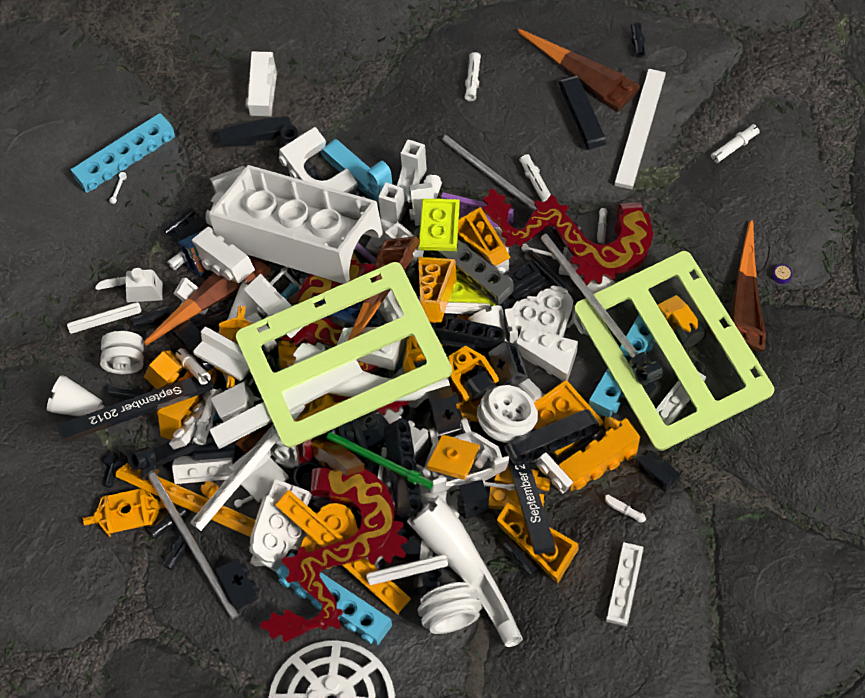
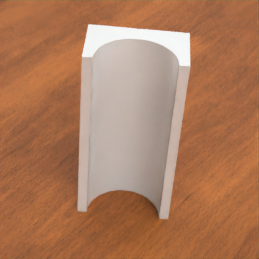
(294, 222)

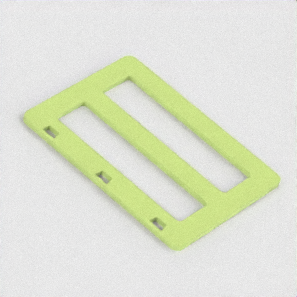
(413, 323)
(708, 409)

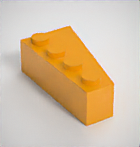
(436, 285)
(172, 416)

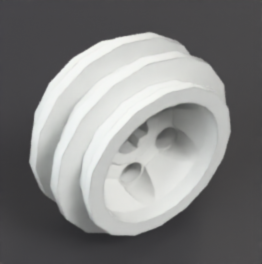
(514, 413)
(449, 608)

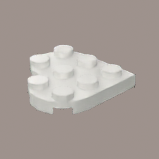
(546, 312)
(274, 533)

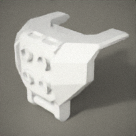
(494, 465)

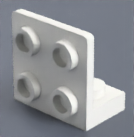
(262, 477)

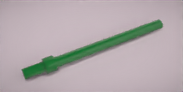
(412, 476)

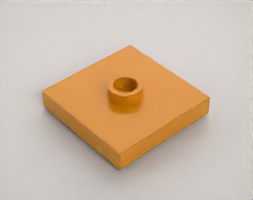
(453, 457)

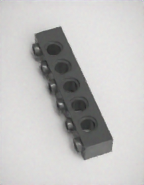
(495, 292)

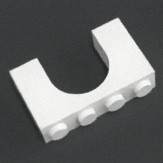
(299, 150)
(393, 198)

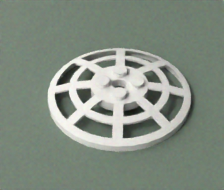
(332, 683)

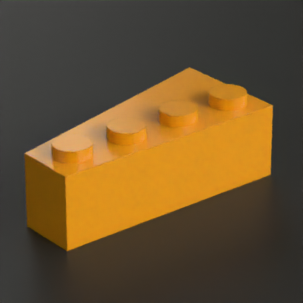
(601, 455)
(553, 563)

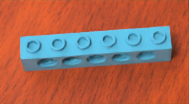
(123, 153)
(600, 401)
(373, 633)

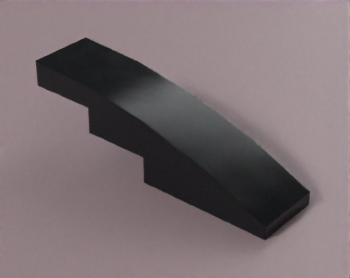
(253, 131)

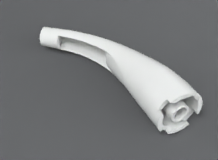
(364, 382)
(447, 536)

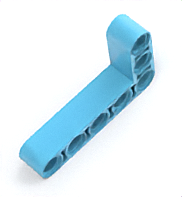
(369, 180)

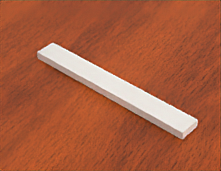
(640, 129)
(294, 398)
(239, 475)

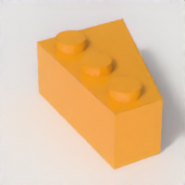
(481, 237)

